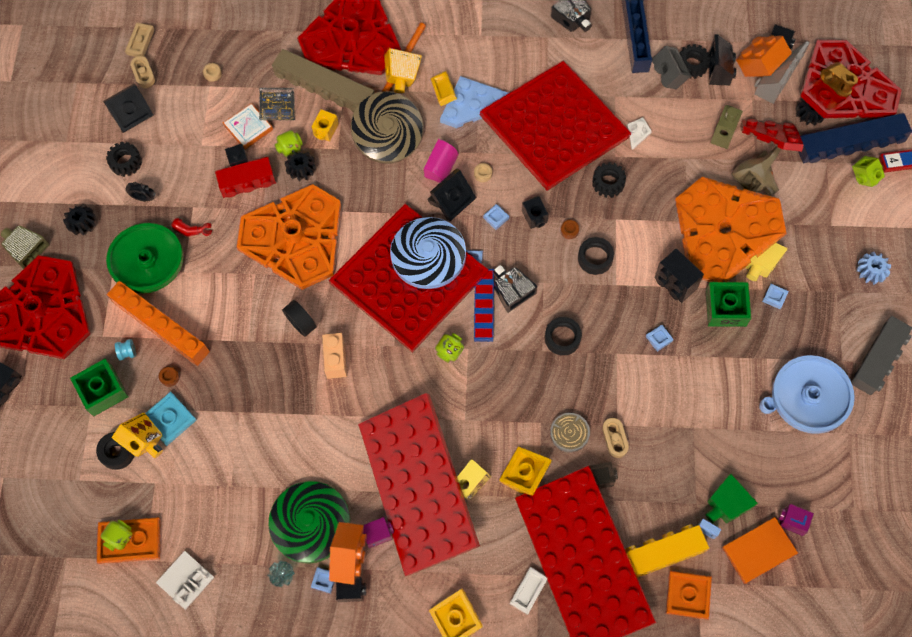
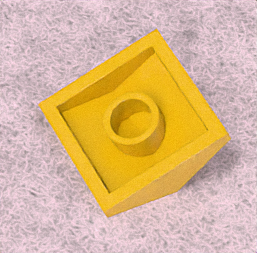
(525, 471)
(456, 616)

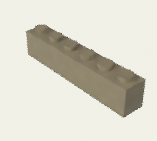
(320, 80)

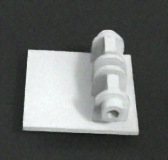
(185, 580)

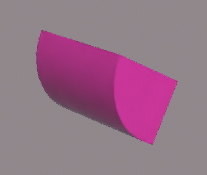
(440, 161)

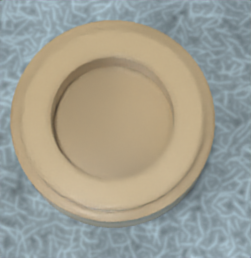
(212, 72)
(483, 172)

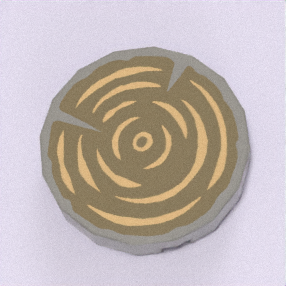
(570, 432)

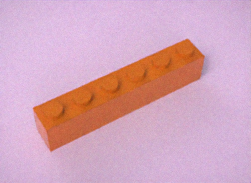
(158, 323)

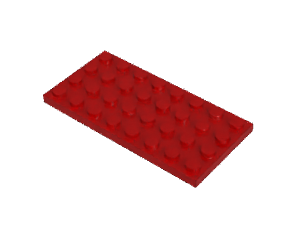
(418, 485)
(584, 558)

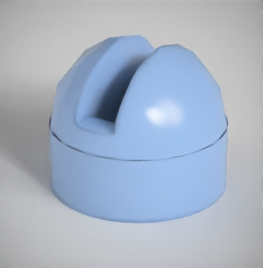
(769, 406)

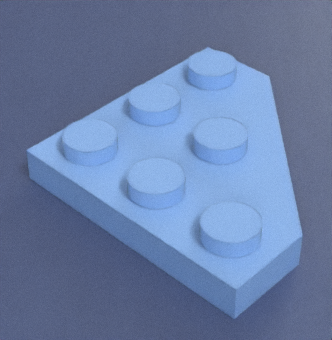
(470, 100)

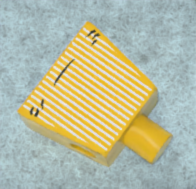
(401, 68)

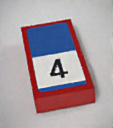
(896, 161)

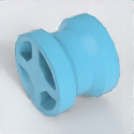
(125, 349)

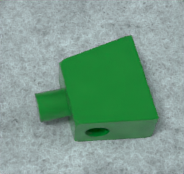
(729, 501)

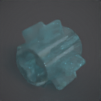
(280, 574)

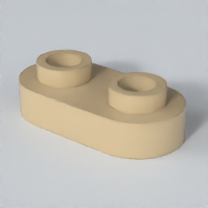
(142, 73)
(615, 438)

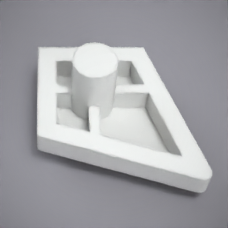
(639, 130)

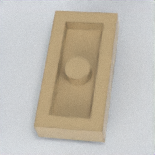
(139, 40)

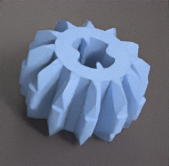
(873, 268)

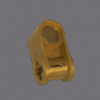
(839, 77)

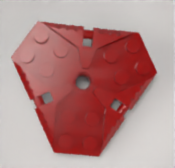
(355, 34)
(871, 96)
(54, 325)

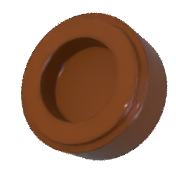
(569, 229)
(169, 376)

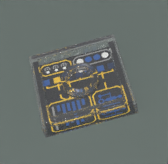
(276, 103)

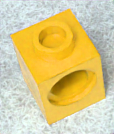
(325, 119)

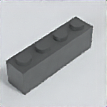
(881, 356)

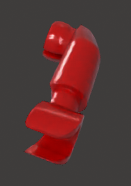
(186, 230)

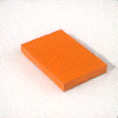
(142, 545)
(759, 550)

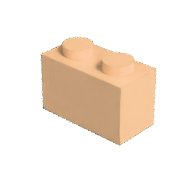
(334, 355)

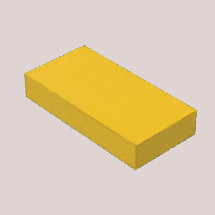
(443, 88)

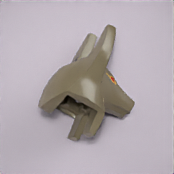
(757, 173)

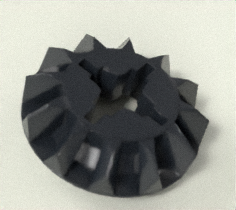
(140, 192)

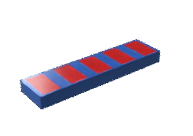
(484, 309)

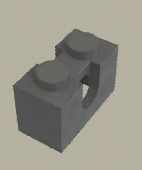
(671, 67)

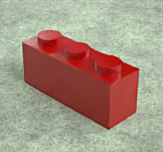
(245, 177)

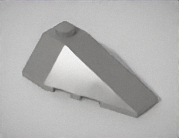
(771, 86)

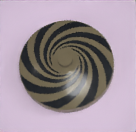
(386, 127)

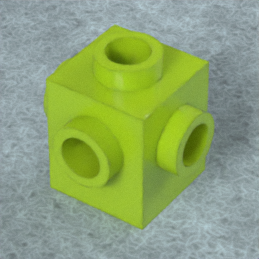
(868, 171)

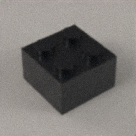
(678, 276)

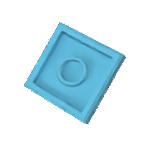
(170, 418)

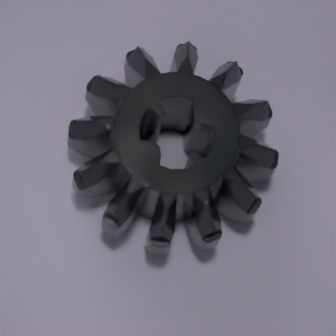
(807, 113)
(300, 165)
(79, 219)

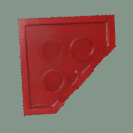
(784, 135)

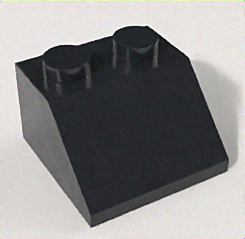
(721, 62)

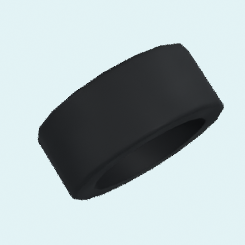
(599, 243)
(299, 318)
(560, 322)

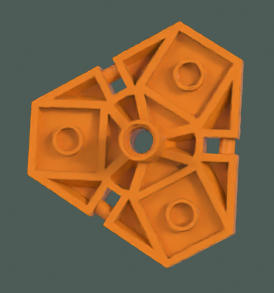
(708, 209)
(303, 255)

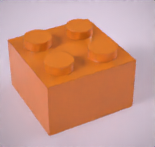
(763, 56)
(347, 553)

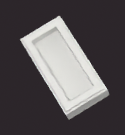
(528, 590)

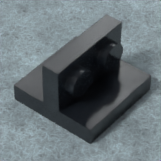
(128, 108)
(452, 195)

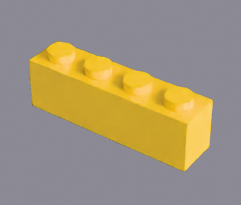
(667, 551)

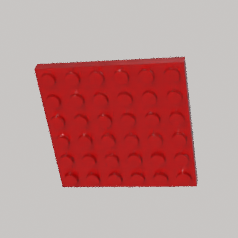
(555, 125)
(396, 306)

